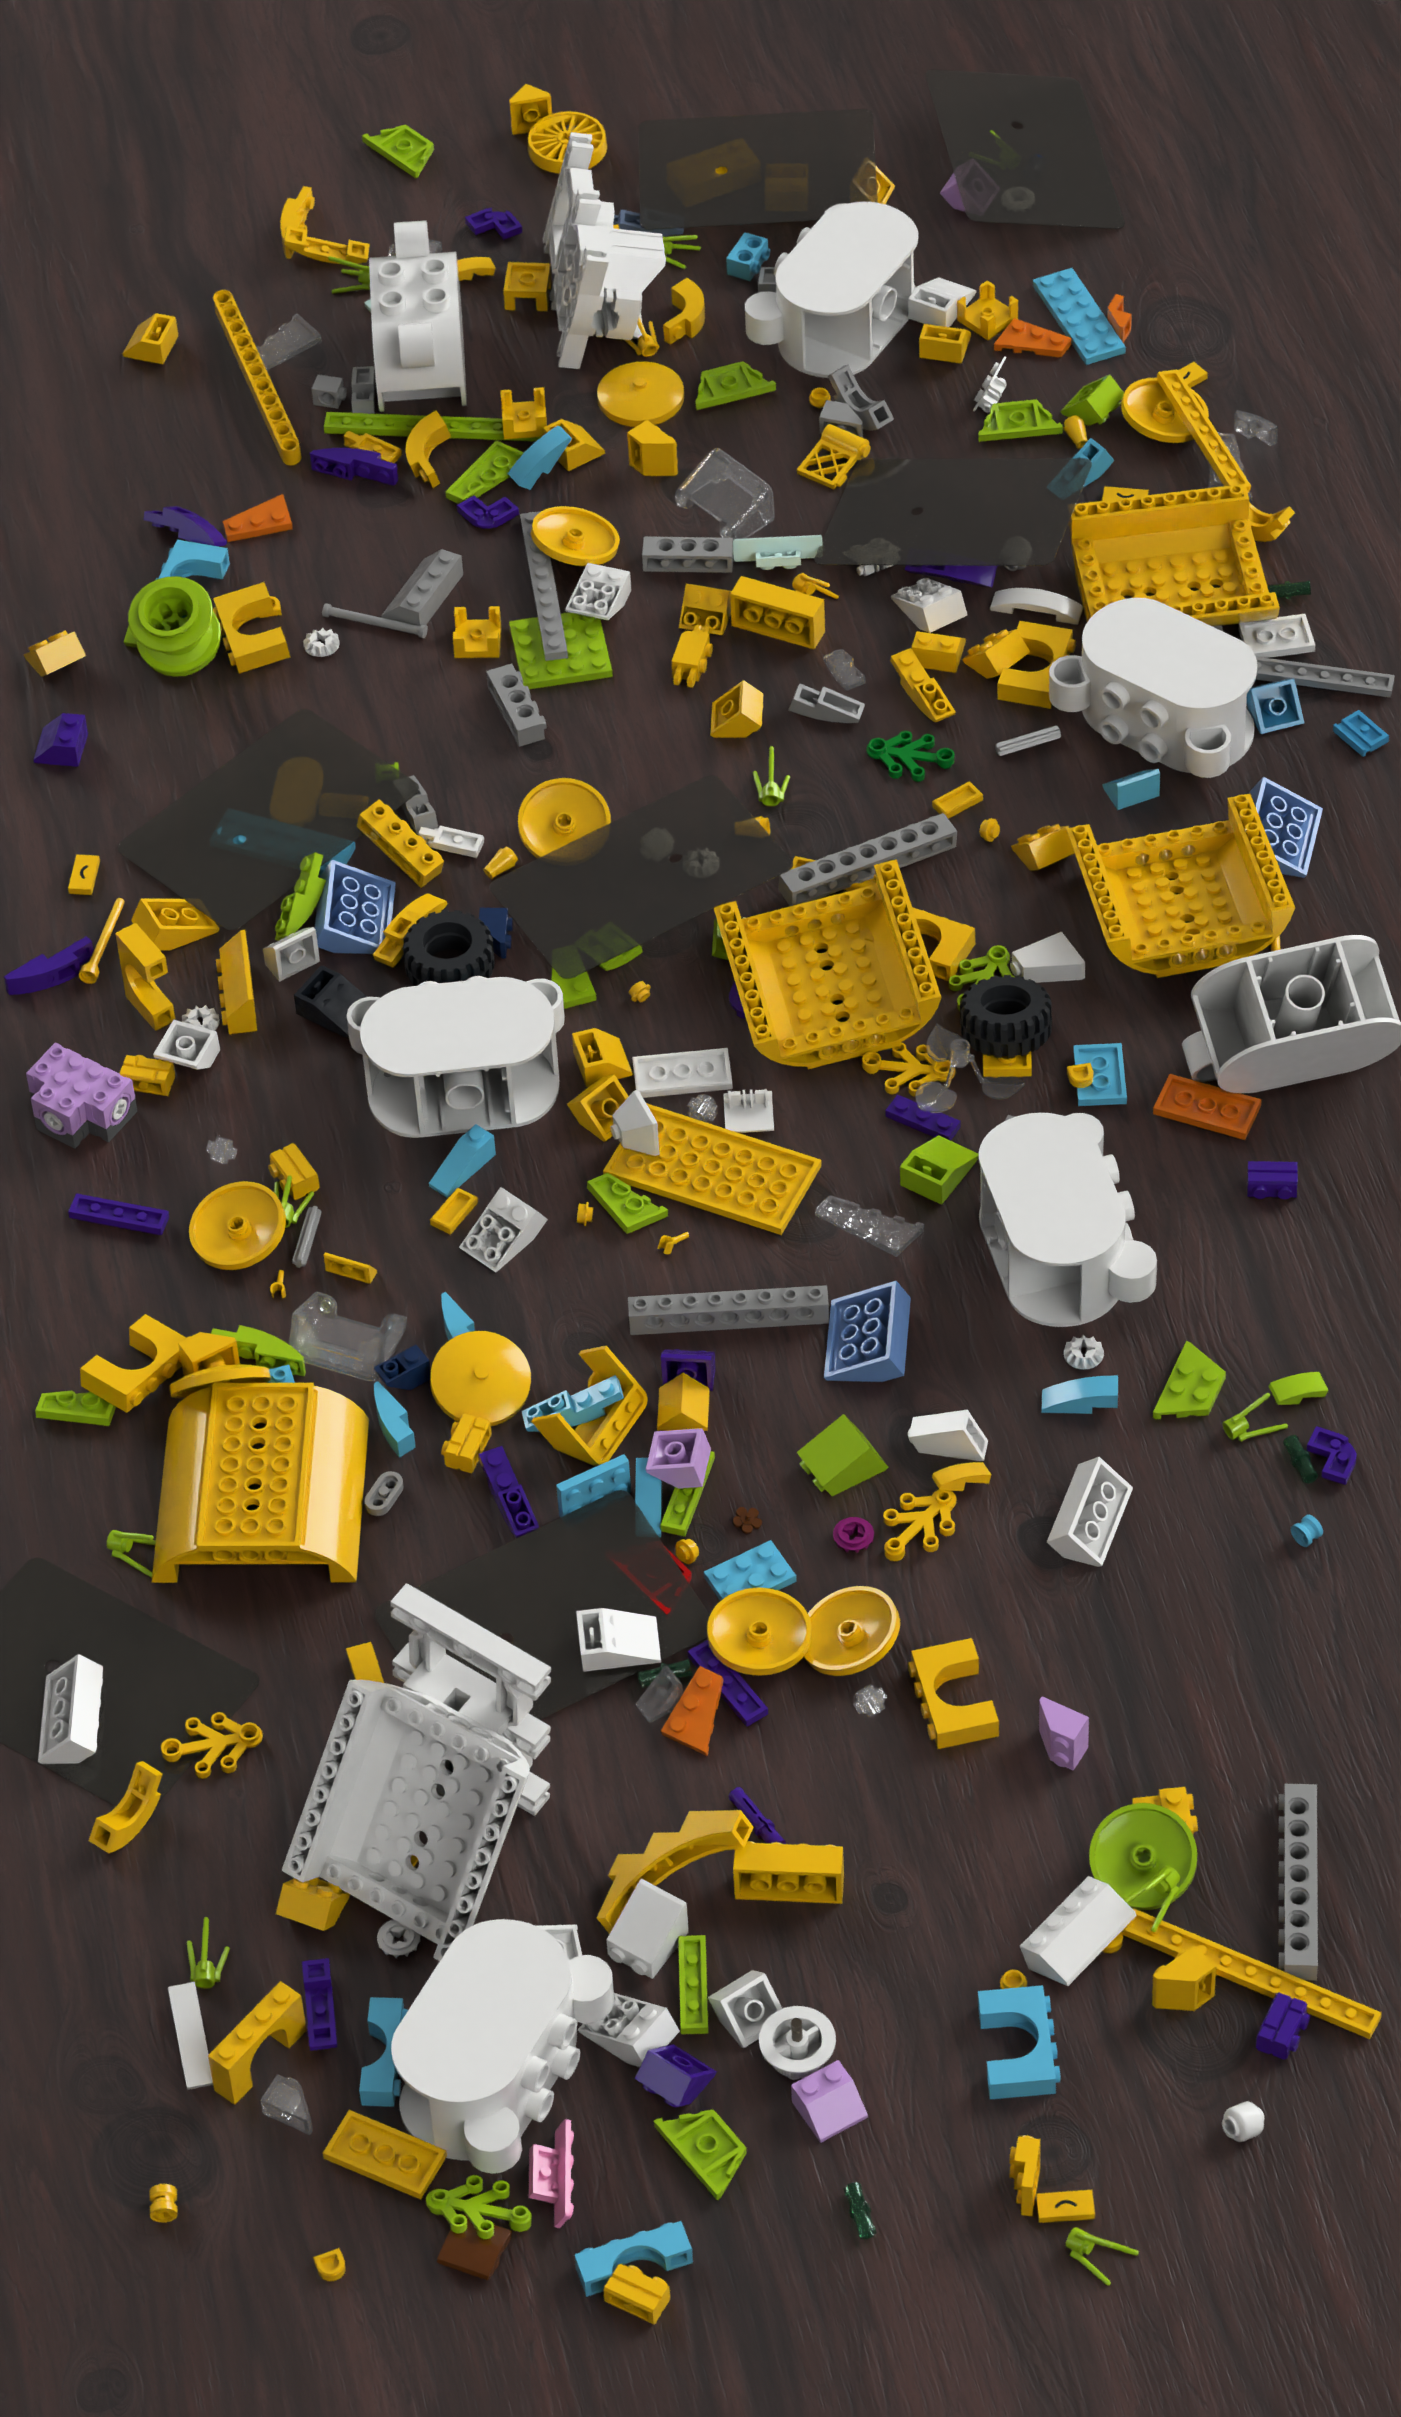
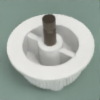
(797, 2041)

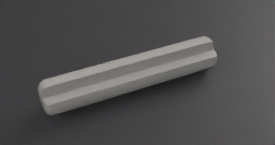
(1028, 740)
(306, 1236)

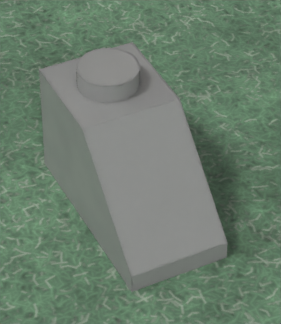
(841, 416)

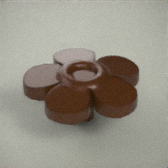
(747, 1520)

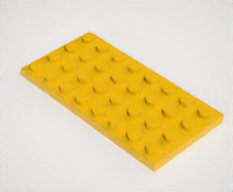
(719, 1171)

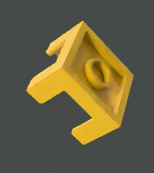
(527, 281)
(987, 314)
(523, 418)
(477, 637)

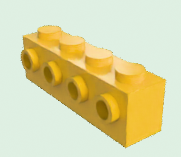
(400, 843)

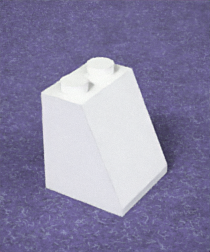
(648, 1929)

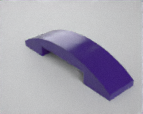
(319, 2004)

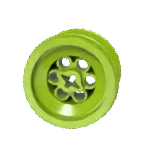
(184, 643)

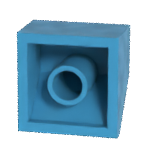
(1275, 706)

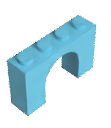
(195, 559)
(1026, 2010)

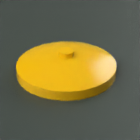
(640, 393)
(1152, 413)
(574, 536)
(560, 814)
(237, 1225)
(218, 1373)
(480, 1377)
(851, 1630)
(759, 1631)

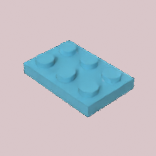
(1108, 1074)
(593, 1485)
(752, 1569)

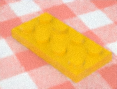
(385, 2154)

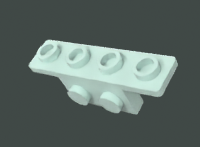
(776, 550)

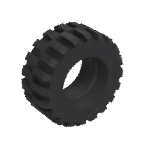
(446, 932)
(1006, 1016)

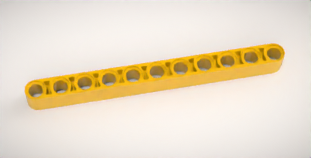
(257, 377)

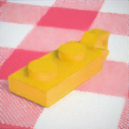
(368, 442)

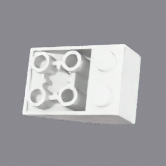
(937, 302)
(600, 592)
(930, 604)
(502, 1230)
(616, 1639)
(632, 2029)

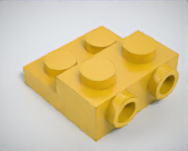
(1175, 1800)
(1025, 2171)

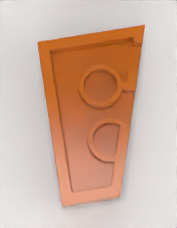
(1029, 337)
(258, 521)
(695, 1712)

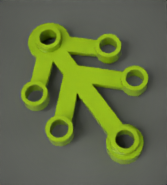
(996, 958)
(444, 2202)

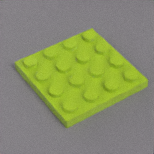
(585, 648)

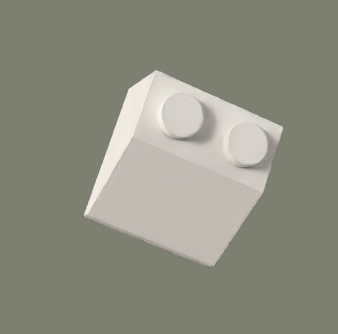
(292, 953)
(188, 1045)
(745, 2006)

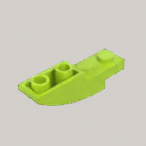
(299, 906)
(266, 1349)

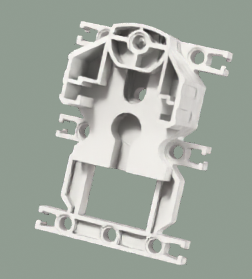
(594, 265)
(497, 1705)

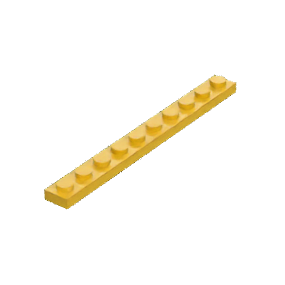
(1257, 1975)

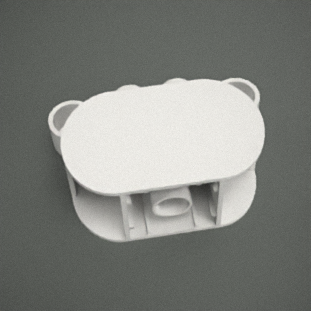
(839, 290)
(416, 320)
(1161, 686)
(1292, 1016)
(459, 1054)
(1059, 1220)
(494, 2039)

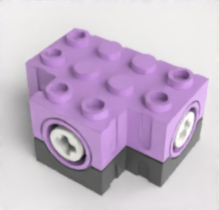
(78, 1097)

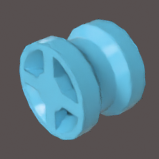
(1306, 1530)

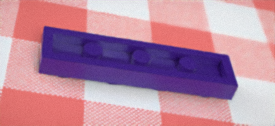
(118, 1214)
(734, 1689)

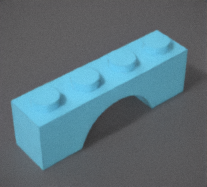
(379, 2080)
(663, 2245)

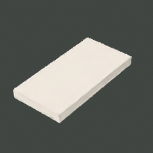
(682, 1072)

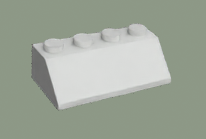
(1090, 1513)
(71, 1712)
(1077, 1931)

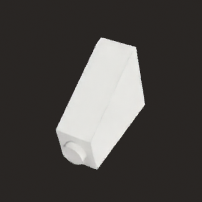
(1048, 961)
(948, 1435)

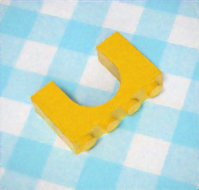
(249, 650)
(1033, 687)
(954, 941)
(140, 966)
(129, 1387)
(950, 1723)
(276, 2015)

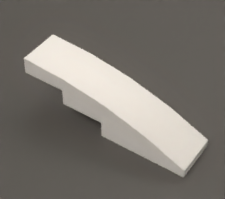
(190, 2035)

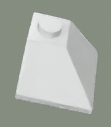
(636, 1125)

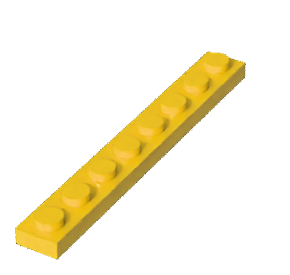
(1201, 428)

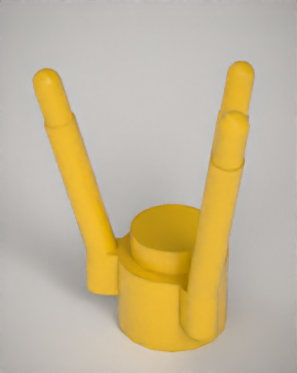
(646, 344)
(807, 585)

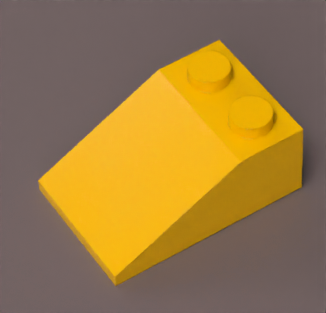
(172, 922)

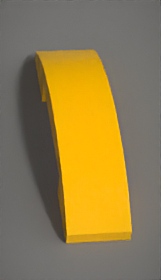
(320, 249)

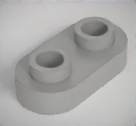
(382, 1495)

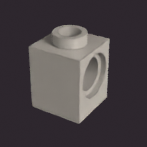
(328, 391)

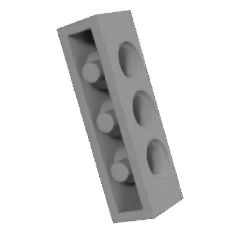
(687, 554)
(516, 704)

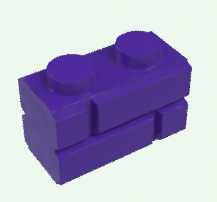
(1272, 1179)
(1282, 2025)

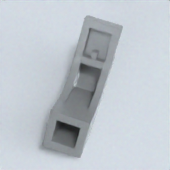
(872, 413)

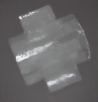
(702, 1108)
(221, 1150)
(870, 1700)

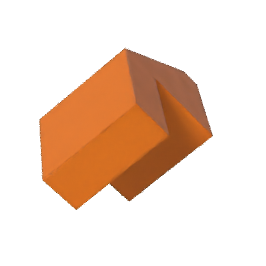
(1118, 318)

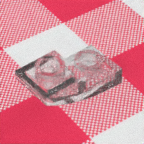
(1254, 425)
(843, 669)

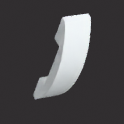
(1039, 601)

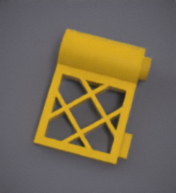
(841, 445)

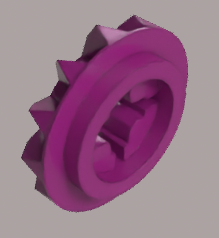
(848, 1527)

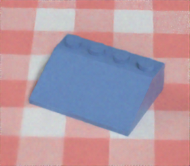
(1289, 825)
(353, 910)
(868, 1335)

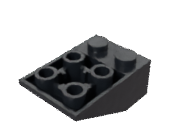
(327, 999)

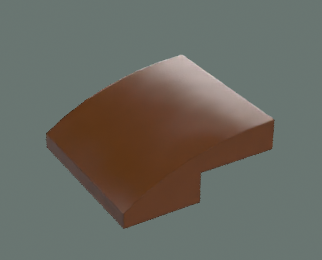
(473, 2254)

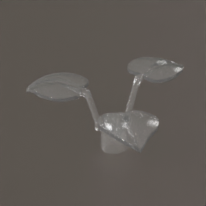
(944, 1045)

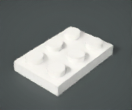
(1278, 636)

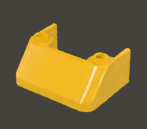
(598, 1439)

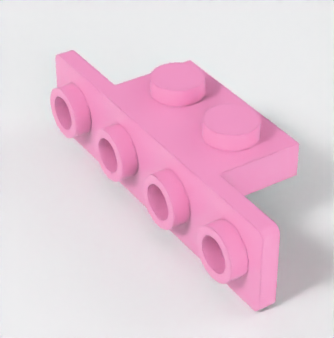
(551, 2173)

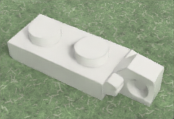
(453, 840)

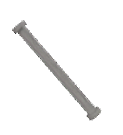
(373, 620)

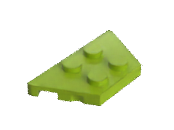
(402, 147)
(731, 384)
(1017, 421)
(1191, 1385)
(705, 2147)

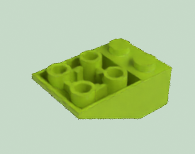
(936, 1168)

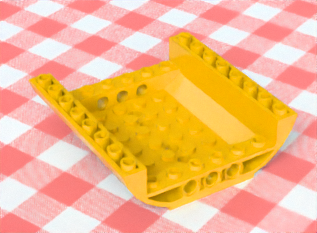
(1169, 546)
(1225, 884)
(790, 998)
(306, 1473)

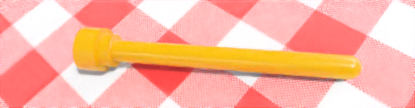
(90, 971)

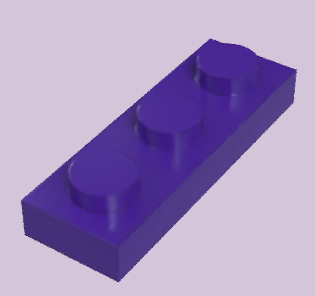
(933, 1124)

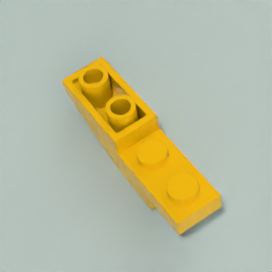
(295, 214)
(920, 688)
(391, 948)

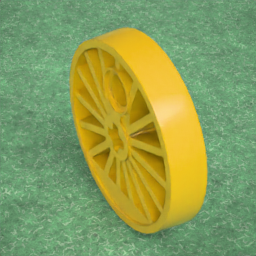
(550, 139)

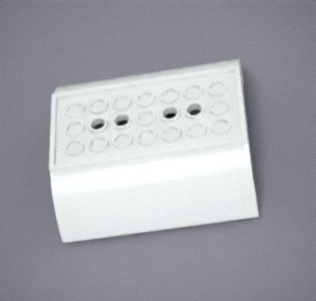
(381, 1791)

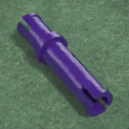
(763, 1827)

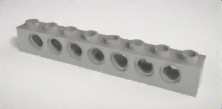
(857, 862)
(728, 1310)
(1302, 1800)

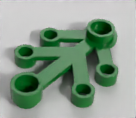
(882, 750)

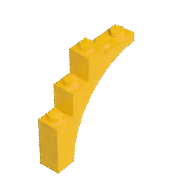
(667, 1852)

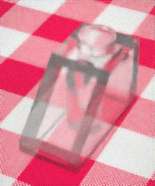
(287, 2104)

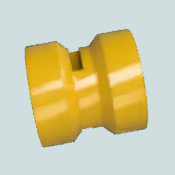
(163, 2206)

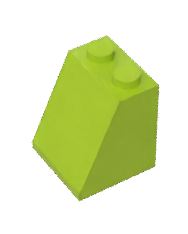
(840, 1457)

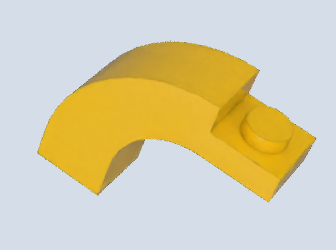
(689, 322)
(420, 443)
(1268, 526)
(132, 1813)

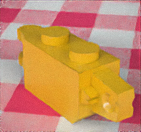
(691, 655)

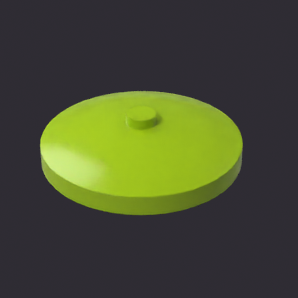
(1136, 1845)

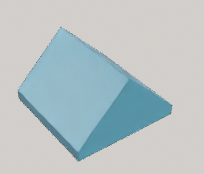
(1133, 788)

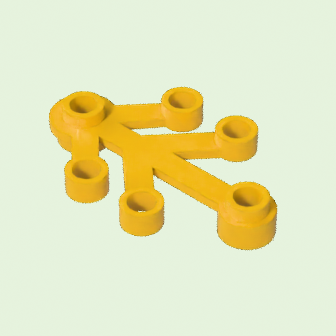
(935, 1071)
(920, 1520)
(214, 1743)

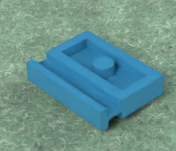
(1361, 733)

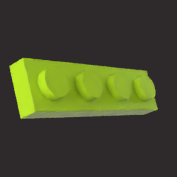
(683, 1505)
(693, 1984)

